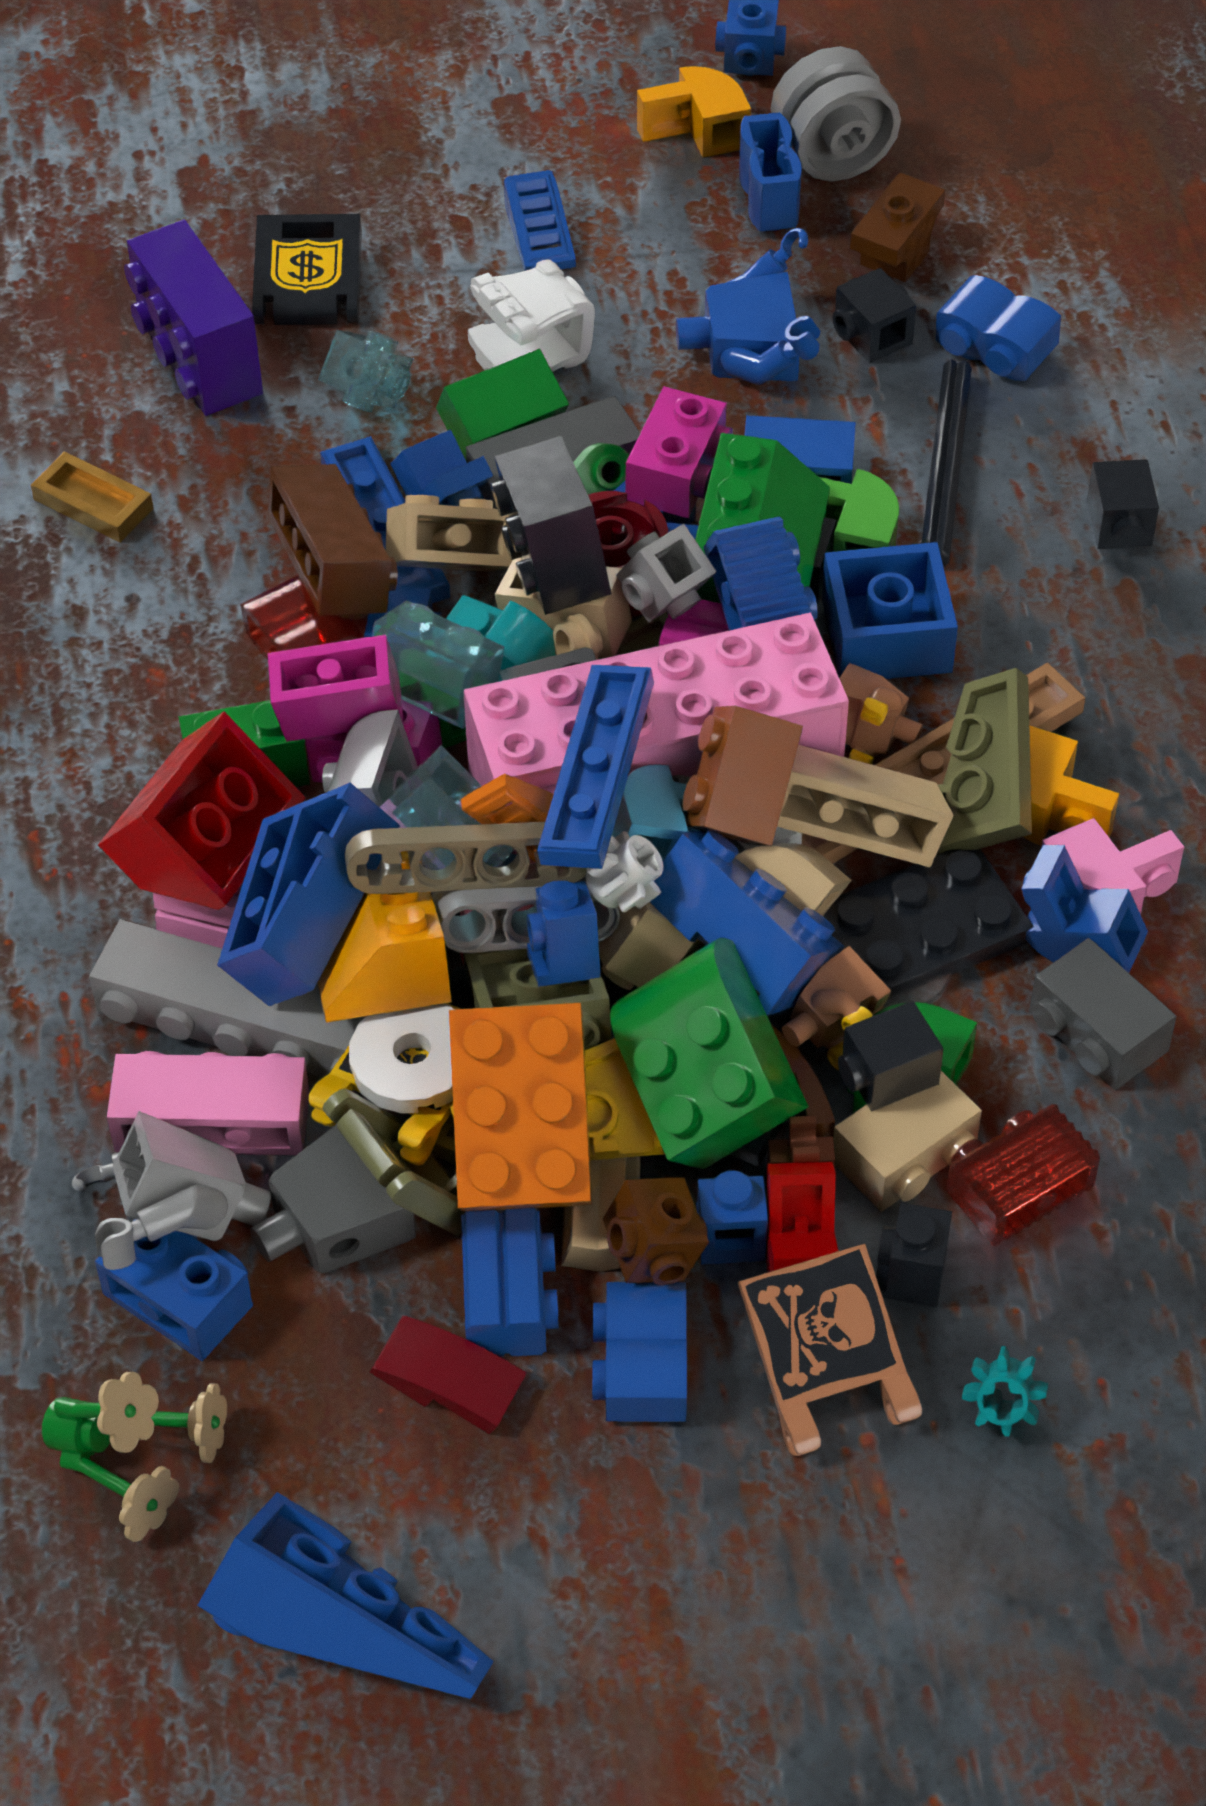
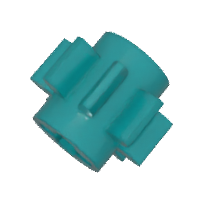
(1020, 1382)

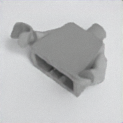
(169, 1185)

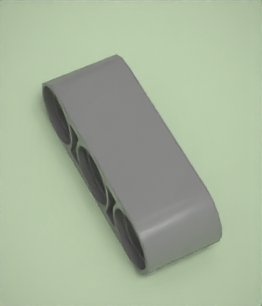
(494, 918)

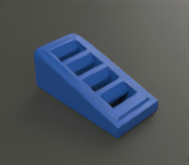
(538, 219)

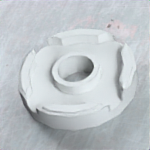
(398, 1084)

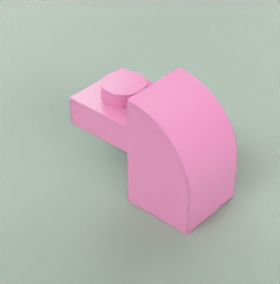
(1143, 868)

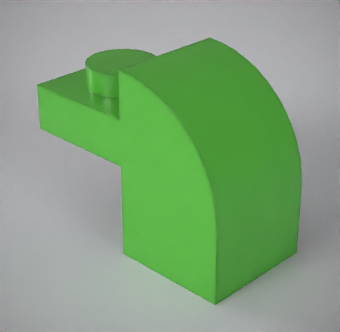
(863, 512)

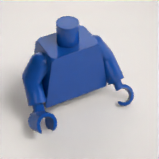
(754, 323)

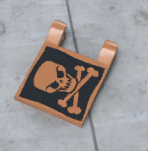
(824, 1334)

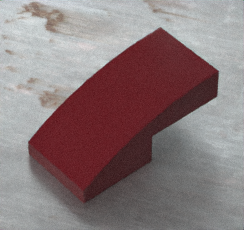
(446, 1368)

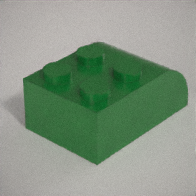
(705, 1057)

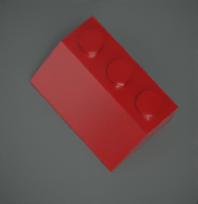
(200, 816)

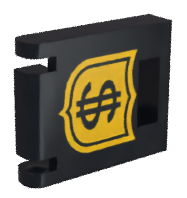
(307, 267)

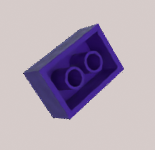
(193, 317)

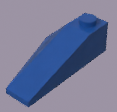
(302, 1593)

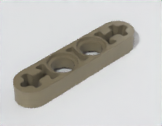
(465, 871)

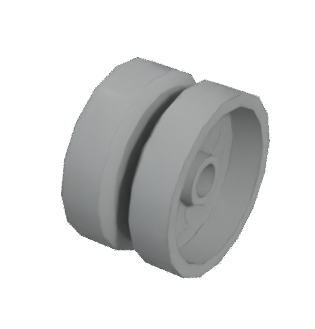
(837, 113)

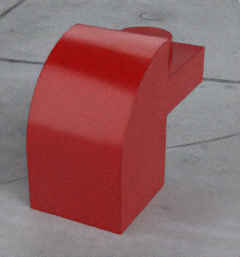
(800, 1213)

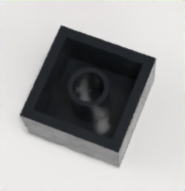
(550, 526)

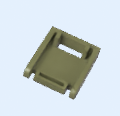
(374, 1137)

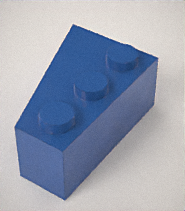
(298, 894)

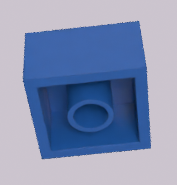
(890, 610)

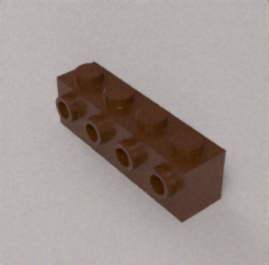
(330, 541)

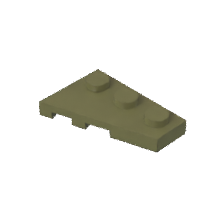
(989, 764)

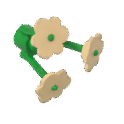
(124, 1417)

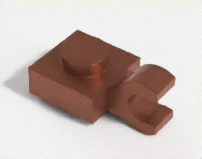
(801, 1144)

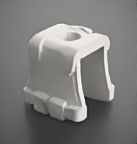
(532, 313)

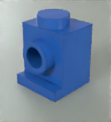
(563, 934)
(733, 1203)

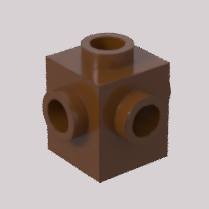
(655, 1230)

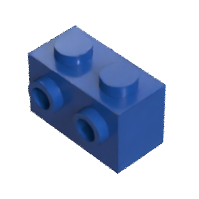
(181, 1290)

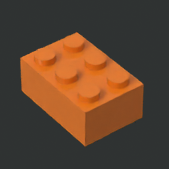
(520, 1107)

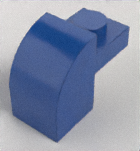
(441, 470)
(1068, 914)

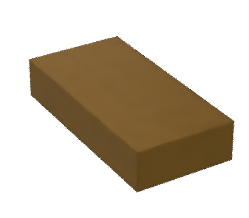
(92, 496)

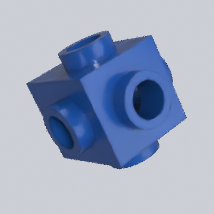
(751, 37)

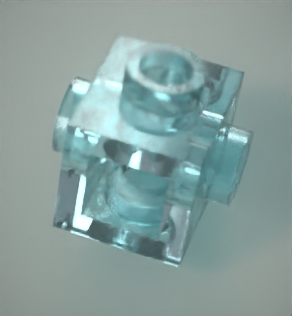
(367, 369)

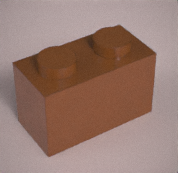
(741, 774)

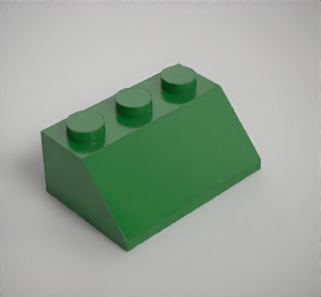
(758, 482)

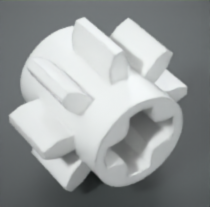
(627, 873)

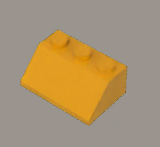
(387, 958)

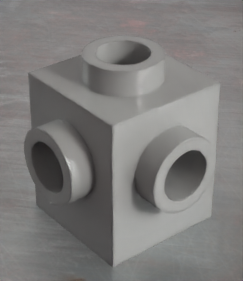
(665, 573)

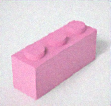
(231, 1100)

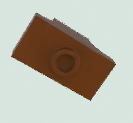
(898, 227)

